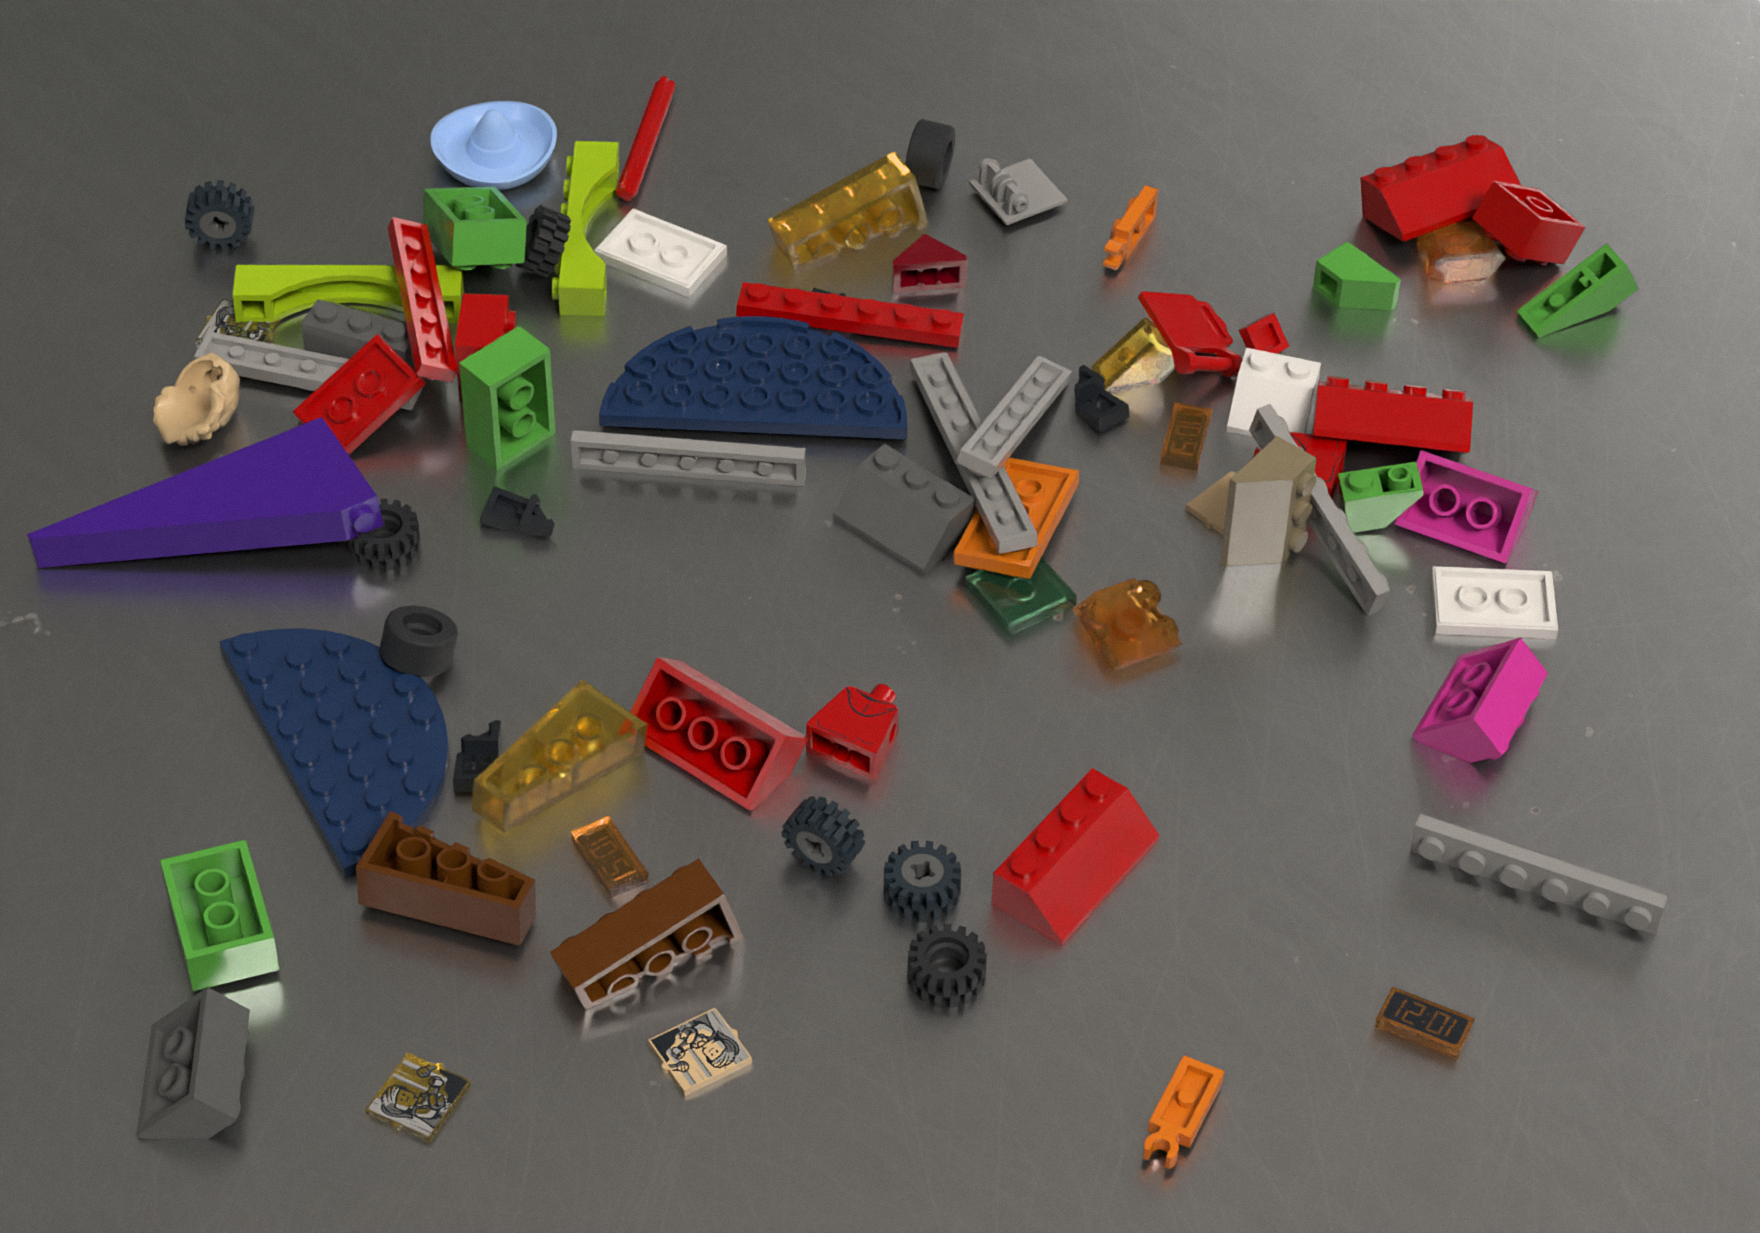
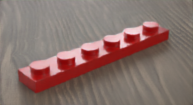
(422, 300)
(852, 314)

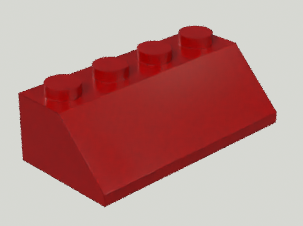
(1434, 187)
(1392, 415)
(716, 733)
(1074, 858)

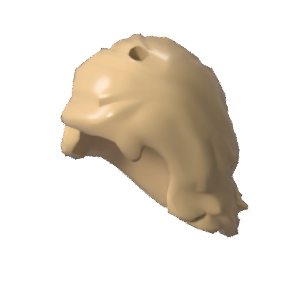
(199, 401)

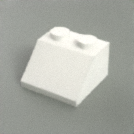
(1274, 380)

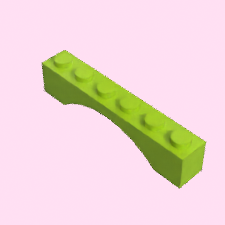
(582, 273)
(282, 290)

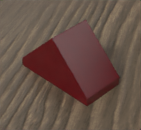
(928, 267)

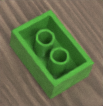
(475, 227)
(507, 397)
(219, 915)

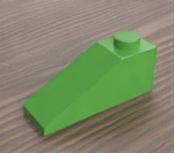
(1580, 294)

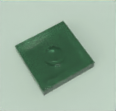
(1021, 601)

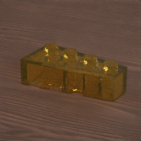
(850, 213)
(557, 756)

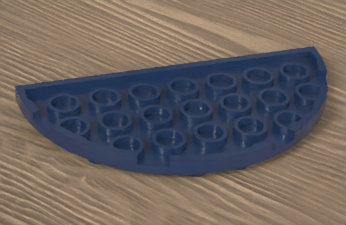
(757, 379)
(344, 730)

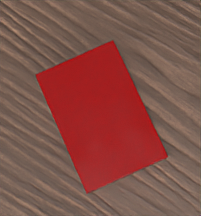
(362, 394)

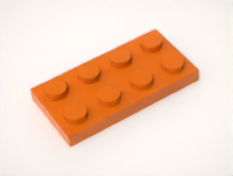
(1045, 496)

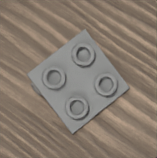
(1016, 189)

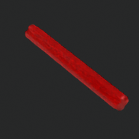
(645, 139)

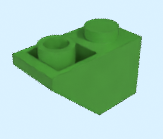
(1355, 280)
(1378, 495)

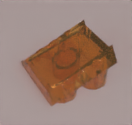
(1460, 253)
(1128, 623)

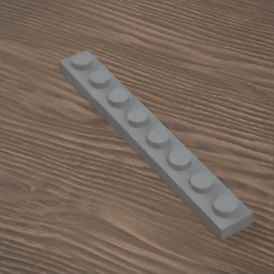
(957, 422)

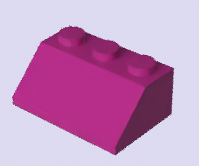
(1469, 508)
(1482, 702)

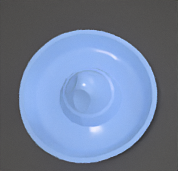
(495, 143)

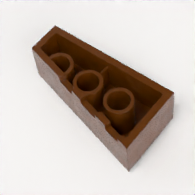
(444, 884)
(647, 935)

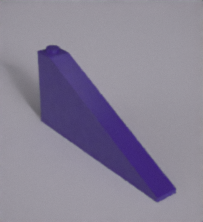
(262, 496)

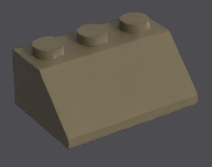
(1269, 506)

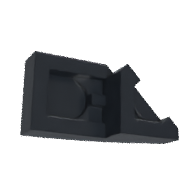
(1095, 404)
(516, 514)
(476, 756)

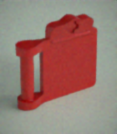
(1191, 328)

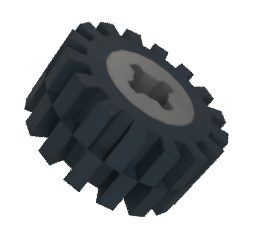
(219, 215)
(823, 836)
(935, 890)

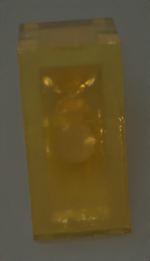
(1136, 360)

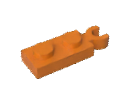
(1131, 228)
(1182, 1108)

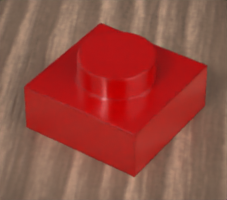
(1264, 335)

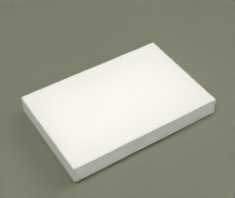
(661, 252)
(1494, 602)

